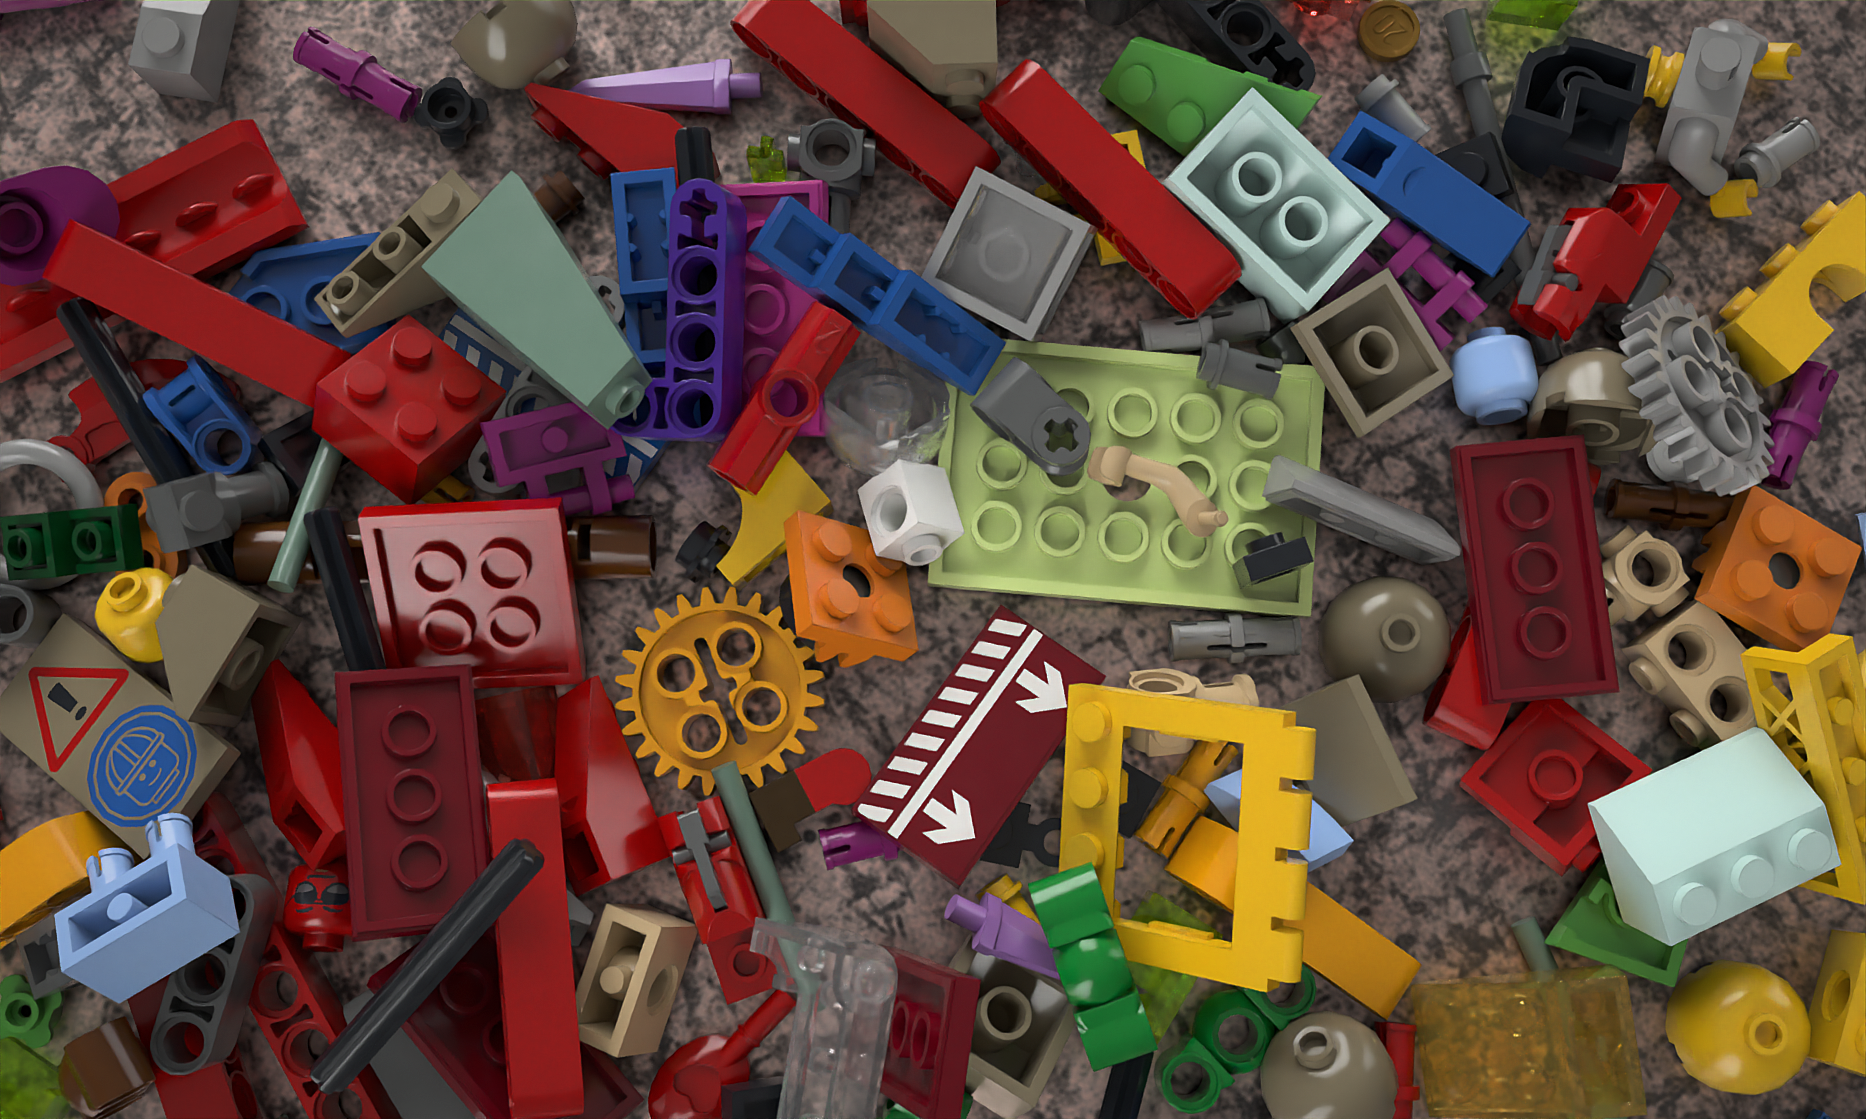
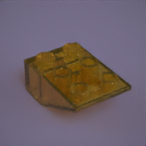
(1530, 1045)

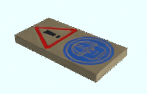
(110, 734)

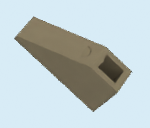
(388, 275)

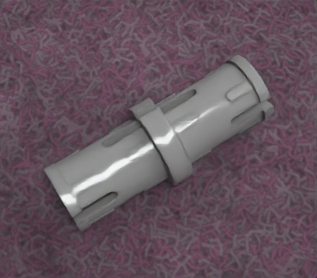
(1180, 334)
(1234, 637)

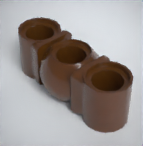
(105, 1070)

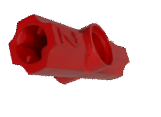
(807, 365)

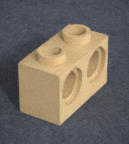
(1710, 664)

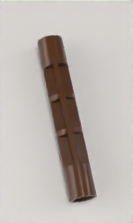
(598, 549)

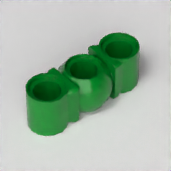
(1092, 966)
(1220, 1062)

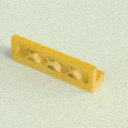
(1831, 724)

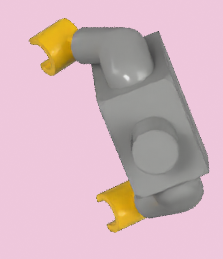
(1708, 105)

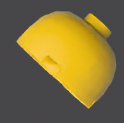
(1738, 1027)

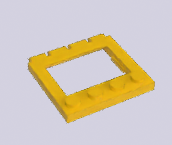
(1270, 823)

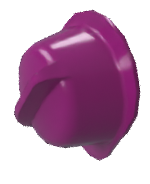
(37, 210)

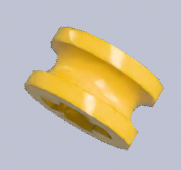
(1662, 75)

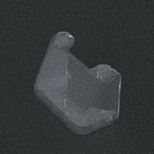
(839, 1017)

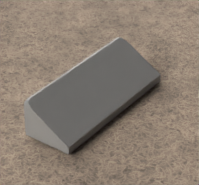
(1357, 512)

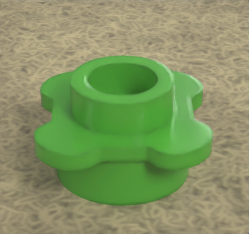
(44, 1016)

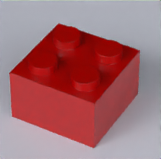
(406, 409)

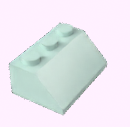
(1275, 206)
(1712, 837)

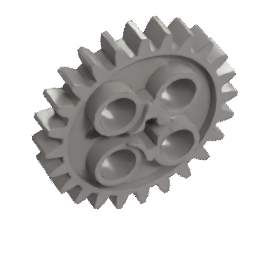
(1696, 396)

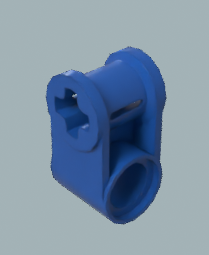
(199, 410)

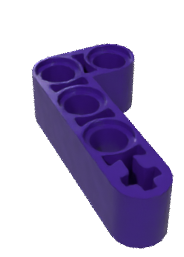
(691, 314)

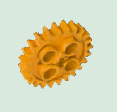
(667, 715)

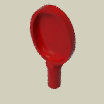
(693, 1075)

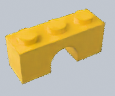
(1776, 322)

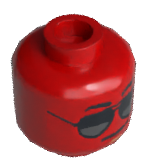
(319, 906)

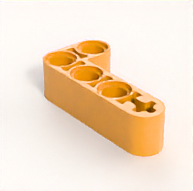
(49, 869)
(1335, 940)

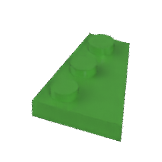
(1186, 95)
(1597, 932)

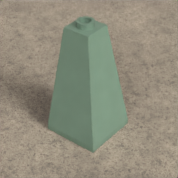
(534, 297)

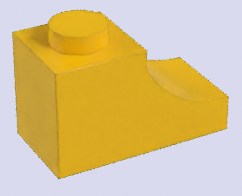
(762, 526)

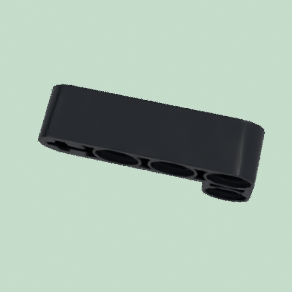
(1208, 28)

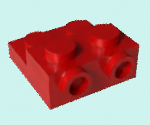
(1545, 776)

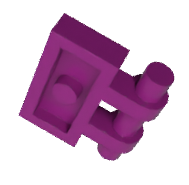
(1416, 252)
(555, 441)

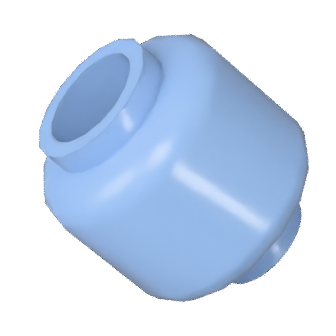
(1494, 376)

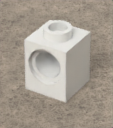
(911, 513)

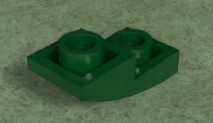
(72, 542)

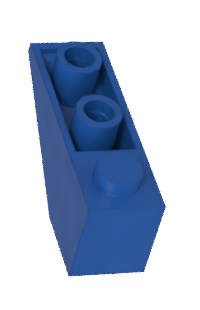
(1428, 194)

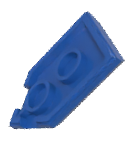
(291, 277)

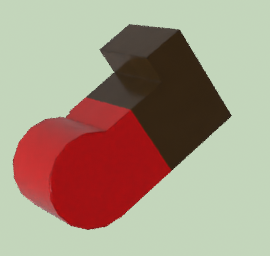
(830, 779)

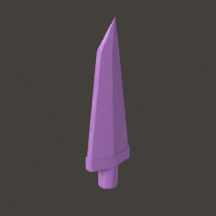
(681, 88)
(1004, 933)

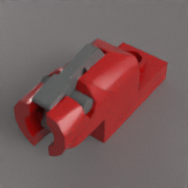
(1592, 259)
(719, 895)

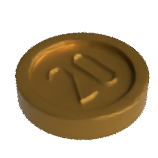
(1388, 30)

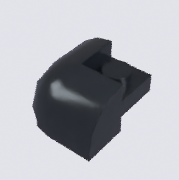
(1574, 108)

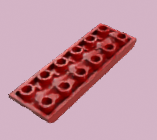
(188, 209)

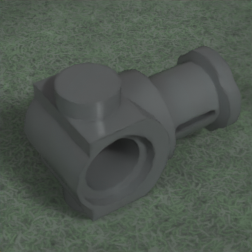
(842, 179)
(212, 506)

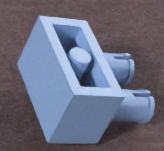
(145, 916)

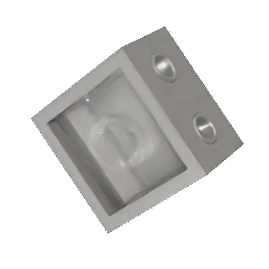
(1008, 255)

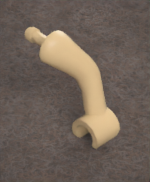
(1194, 509)

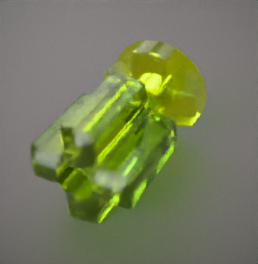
(766, 162)

